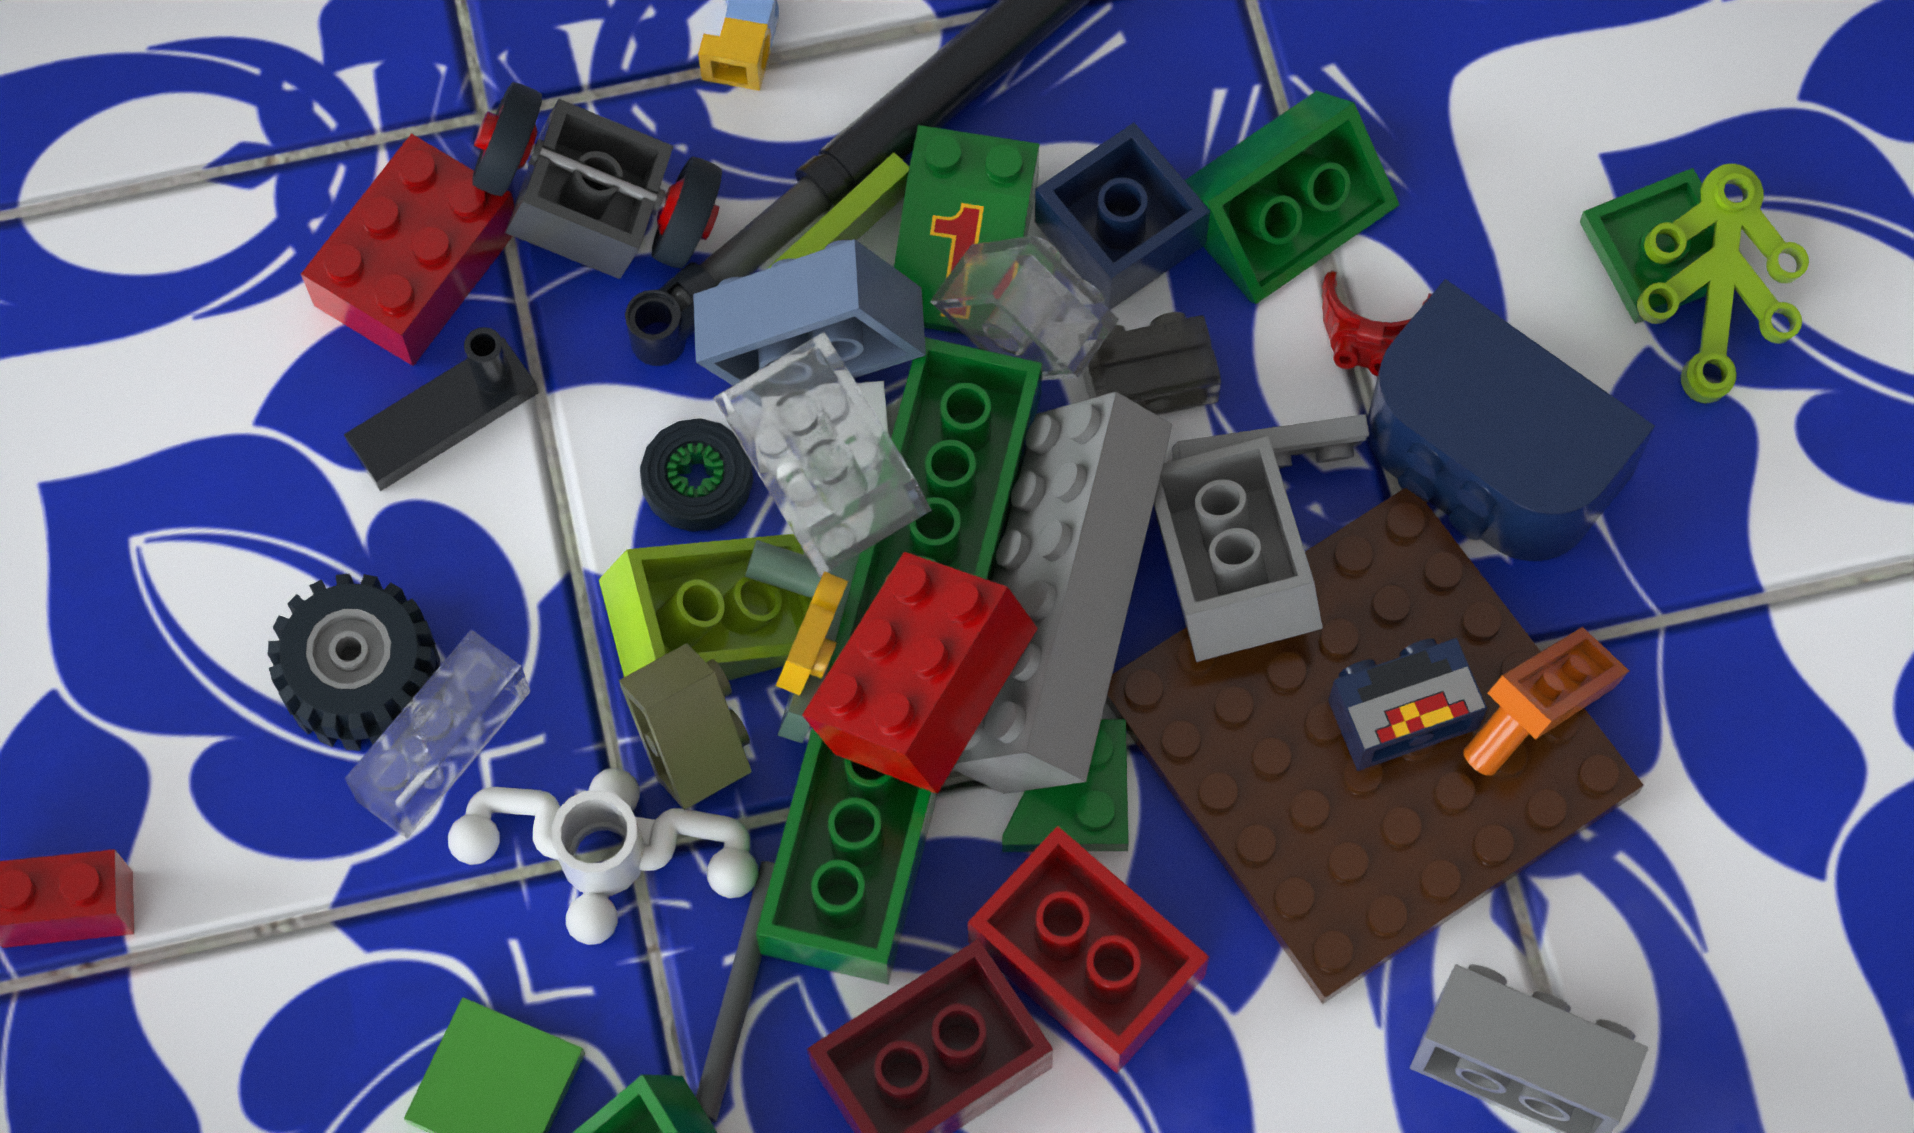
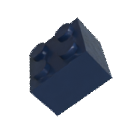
(1121, 215)

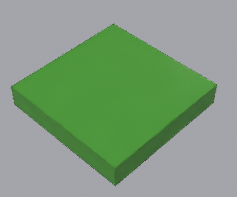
(493, 1076)

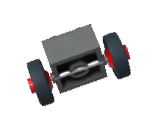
(592, 184)

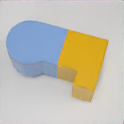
(743, 46)

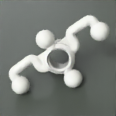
(609, 807)

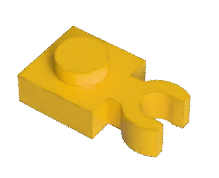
(810, 648)

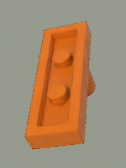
(1542, 696)

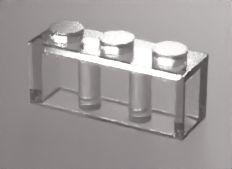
(438, 734)

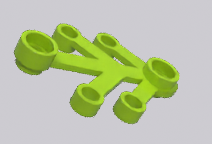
(1724, 271)

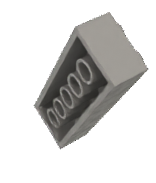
(1073, 569)

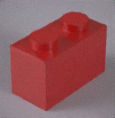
(65, 898)

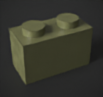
(687, 724)

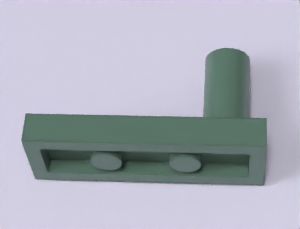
(797, 574)

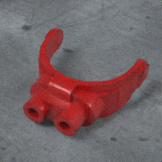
(1354, 337)

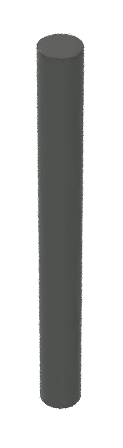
(734, 1003)

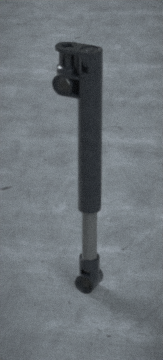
(890, 126)

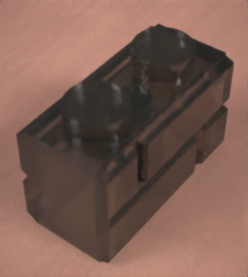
(1157, 365)

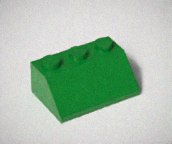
(1292, 194)

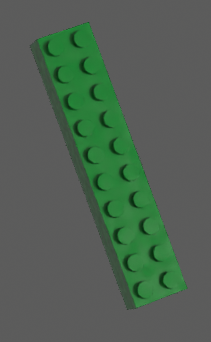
(852, 830)

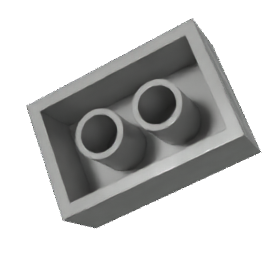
(1235, 549)
(1529, 1054)

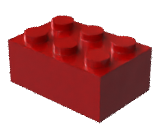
(409, 250)
(920, 671)
(1088, 949)

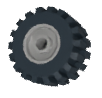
(351, 659)

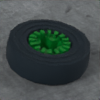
(674, 453)

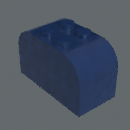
(1499, 430)

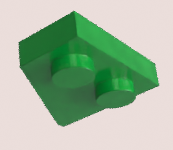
(1087, 811)

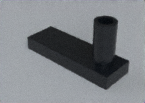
(443, 410)

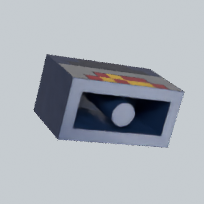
(1406, 702)

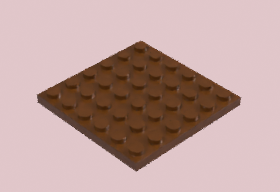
(1384, 854)

